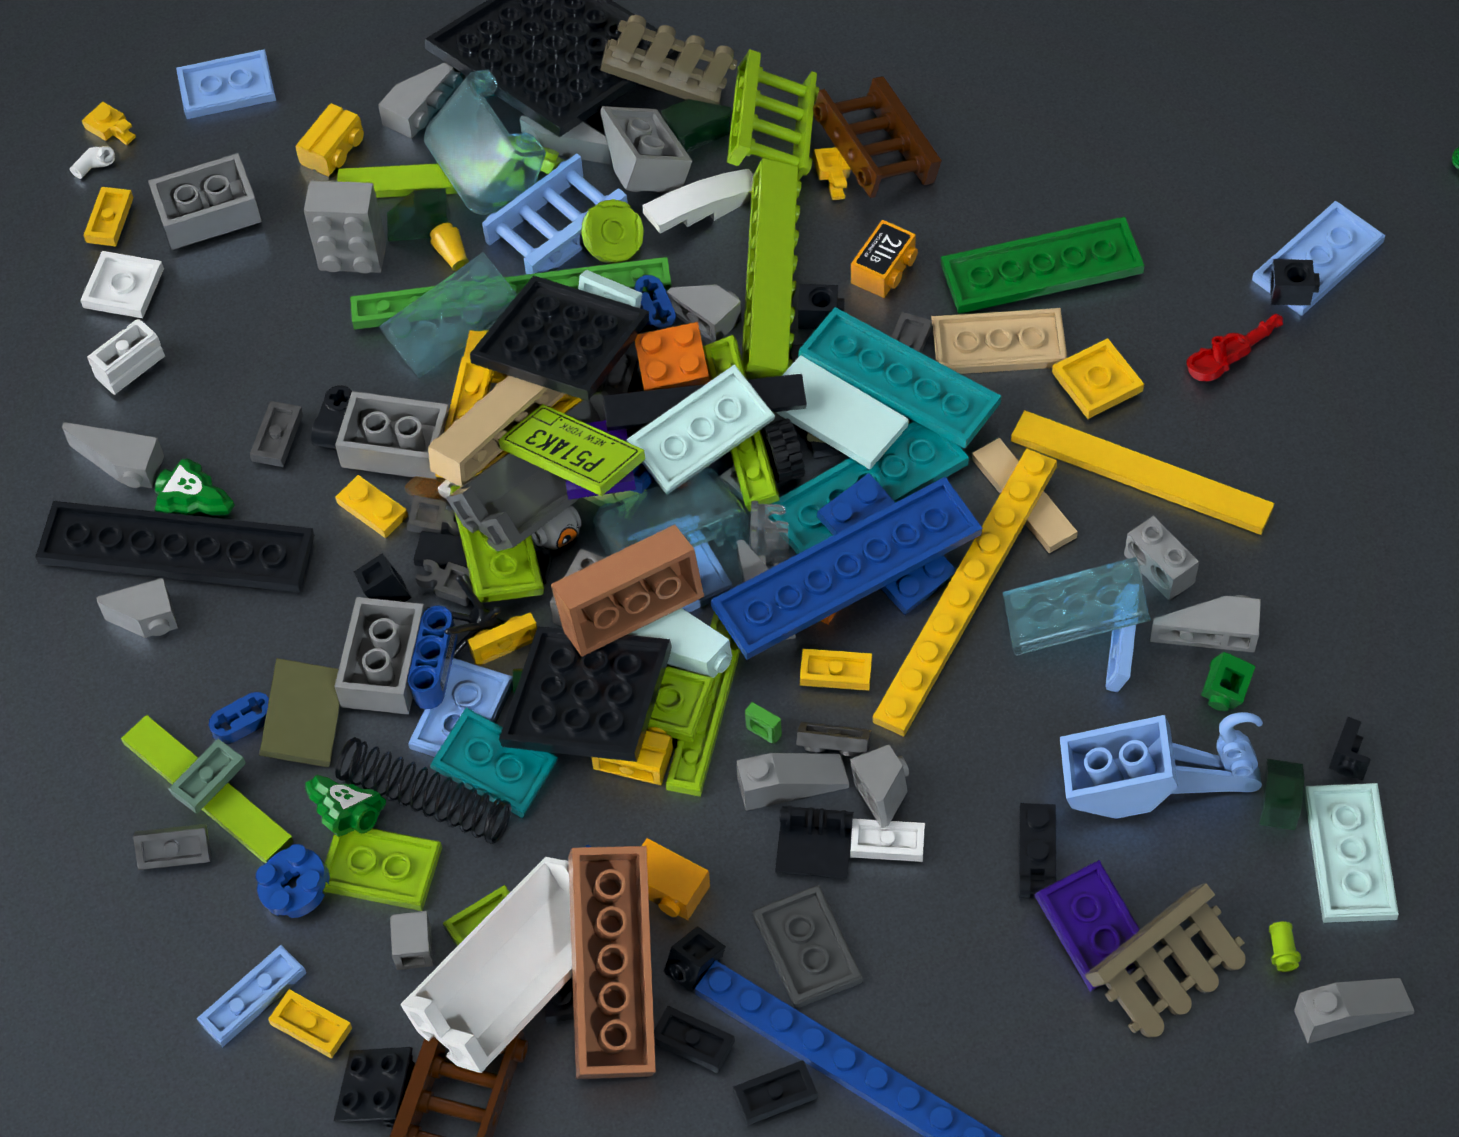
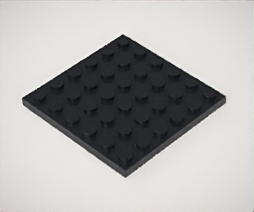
(541, 55)

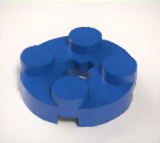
(283, 866)

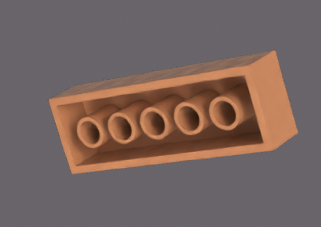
(611, 962)

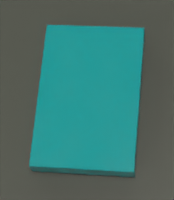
(479, 761)

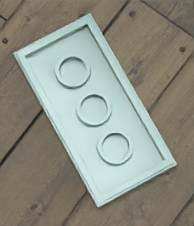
(844, 415)
(701, 429)
(1350, 853)

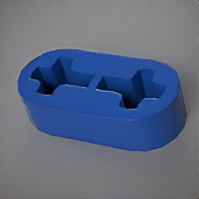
(660, 302)
(239, 717)

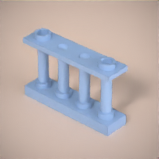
(562, 243)

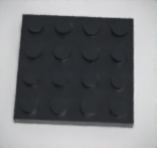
(560, 337)
(588, 702)

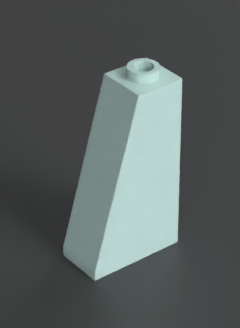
(693, 643)

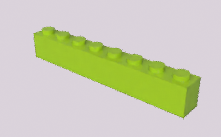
(771, 270)

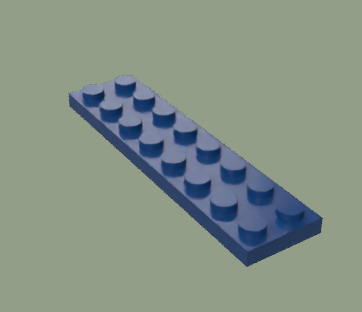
(845, 567)

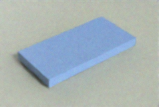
(1334, 242)

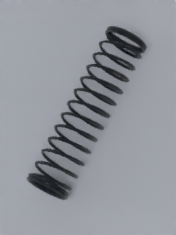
(355, 765)

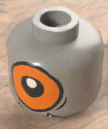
(559, 530)

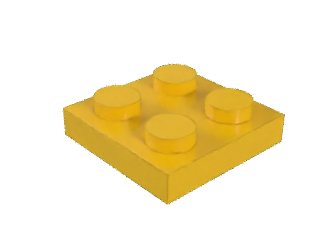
(1097, 378)

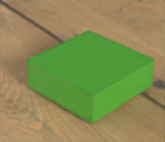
(763, 723)

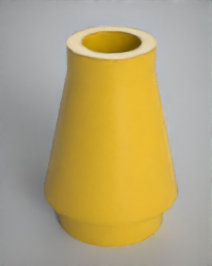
(449, 245)

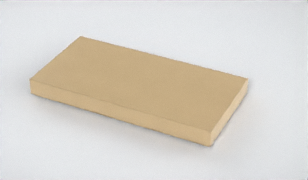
(999, 340)

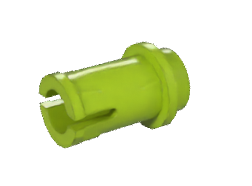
(1285, 953)

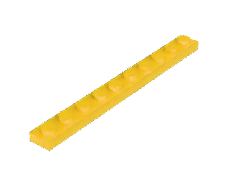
(964, 593)

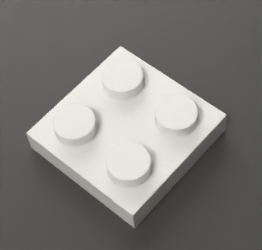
(122, 284)

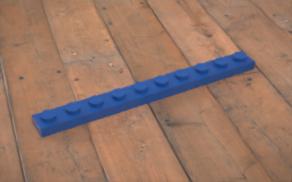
(835, 1056)

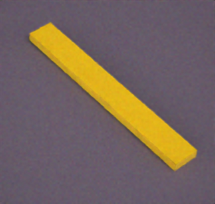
(1143, 472)

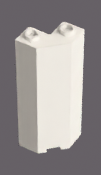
(499, 971)

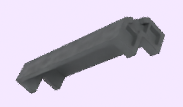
(516, 496)

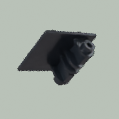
(814, 841)
(374, 1085)

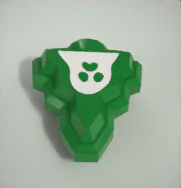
(190, 491)
(344, 805)

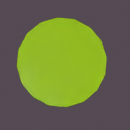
(612, 231)

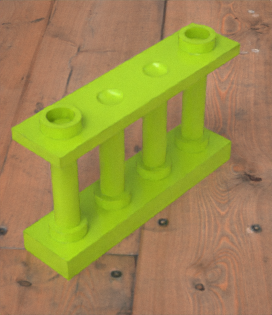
(745, 120)

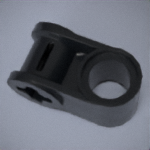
(330, 418)

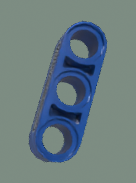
(436, 670)

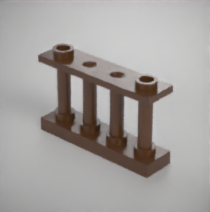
(891, 117)
(432, 1065)

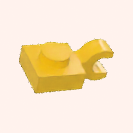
(108, 122)
(832, 167)

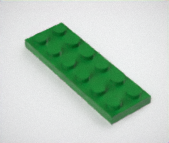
(1042, 265)

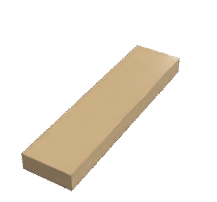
(1046, 519)

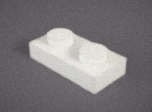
(894, 842)

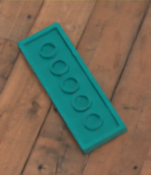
(901, 377)
(906, 467)

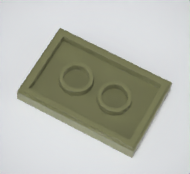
(301, 713)

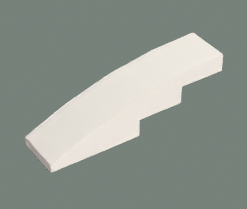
(702, 198)

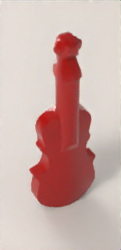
(1213, 362)

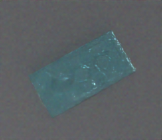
(442, 317)
(1076, 606)

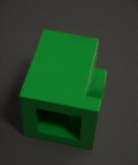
(1234, 675)

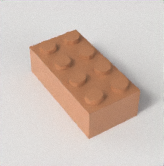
(628, 590)

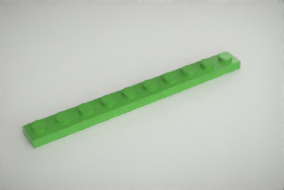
(377, 308)

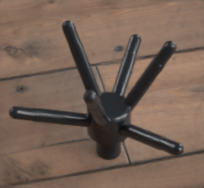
(478, 620)

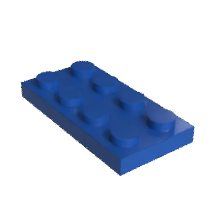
(864, 500)

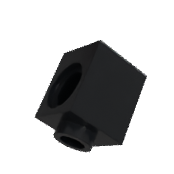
(1293, 282)
(816, 303)
(382, 581)

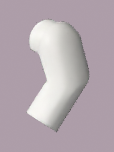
(93, 158)

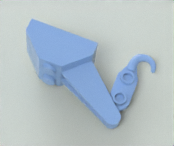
(1137, 766)

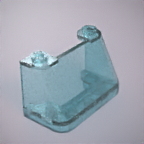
(477, 150)
(699, 508)

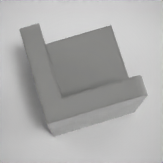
(411, 940)

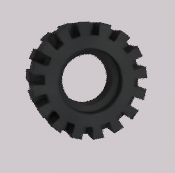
(783, 450)

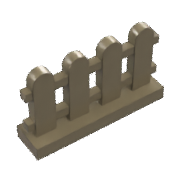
(667, 75)
(1151, 965)

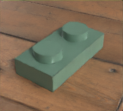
(207, 776)

